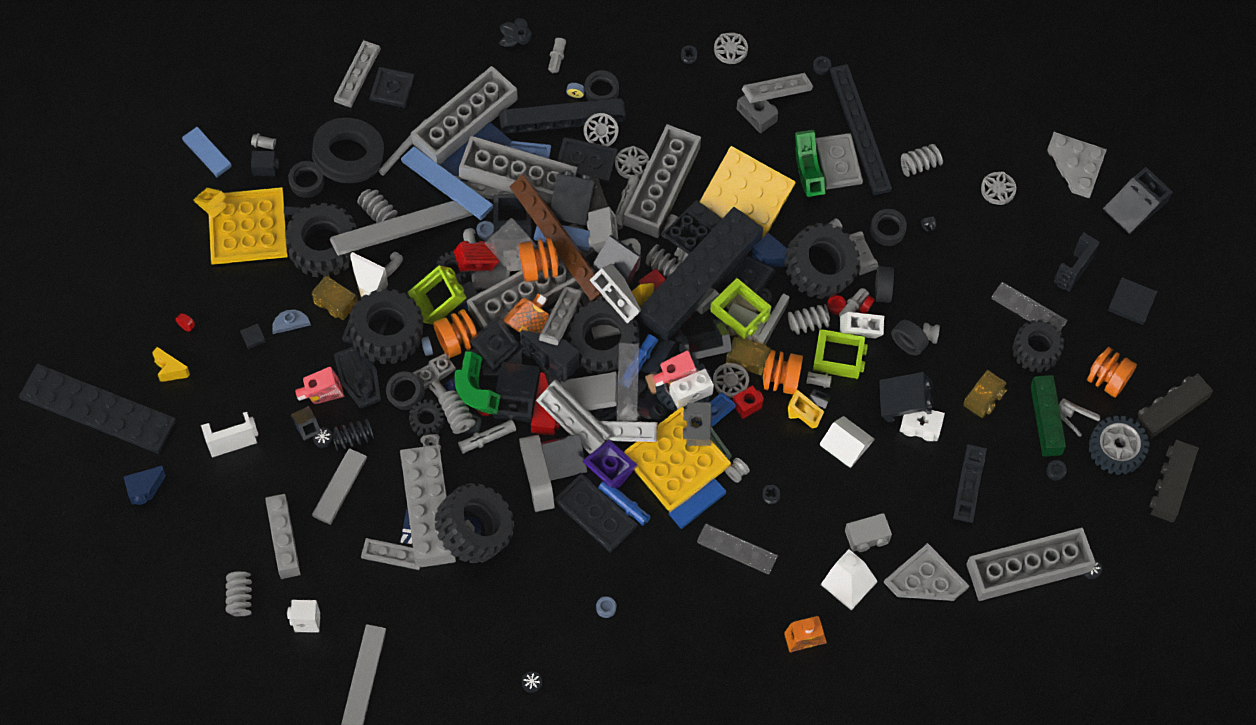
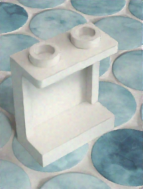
(230, 438)

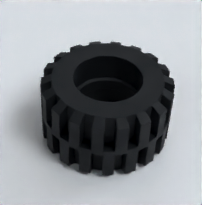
(1041, 332)

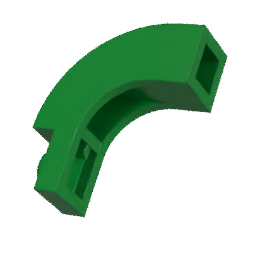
(807, 164)
(468, 386)

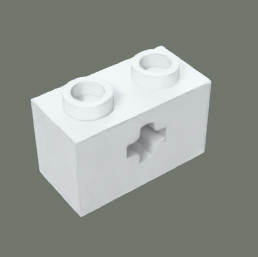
(862, 324)
(691, 388)
(930, 429)
(304, 615)

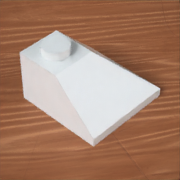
(368, 275)
(849, 580)

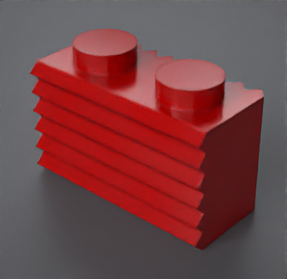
(475, 257)

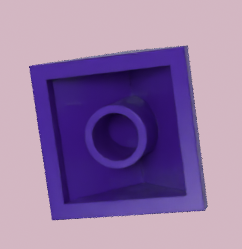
(610, 464)

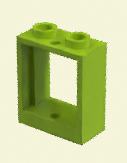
(735, 288)
(419, 292)
(838, 368)

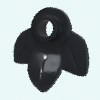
(515, 33)
(651, 408)

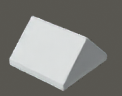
(846, 441)

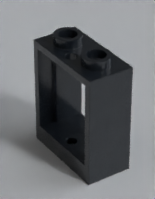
(510, 202)

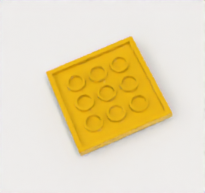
(748, 187)
(249, 227)
(672, 467)

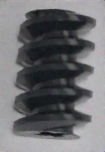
(352, 434)

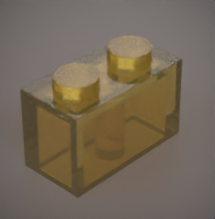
(334, 298)
(748, 355)
(985, 393)

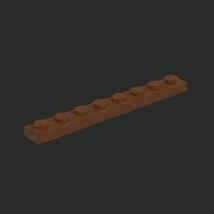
(551, 227)

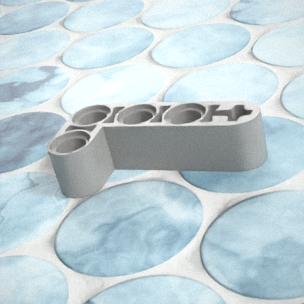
(537, 473)

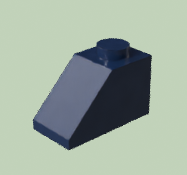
(769, 251)
(144, 484)

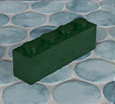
(1048, 416)

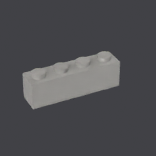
(282, 536)

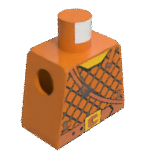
(528, 315)
(806, 634)

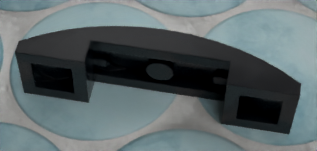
(969, 483)

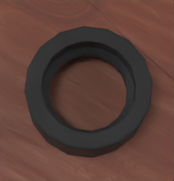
(598, 76)
(306, 192)
(889, 214)
(884, 284)
(910, 337)
(393, 383)

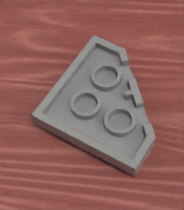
(1077, 162)
(926, 577)

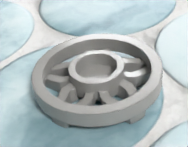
(730, 48)
(601, 129)
(631, 163)
(998, 188)
(730, 379)

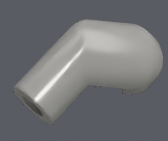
(468, 235)
(394, 264)

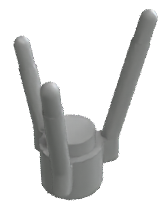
(1068, 408)

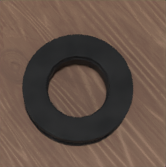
(342, 170)

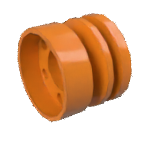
(538, 259)
(454, 334)
(782, 372)
(1111, 372)

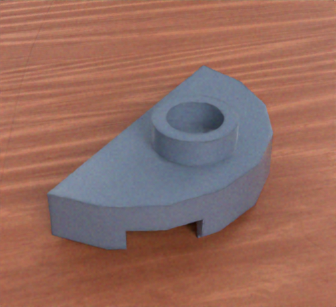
(290, 320)

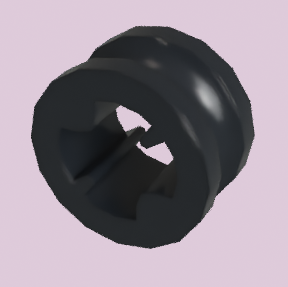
(688, 49)
(771, 488)

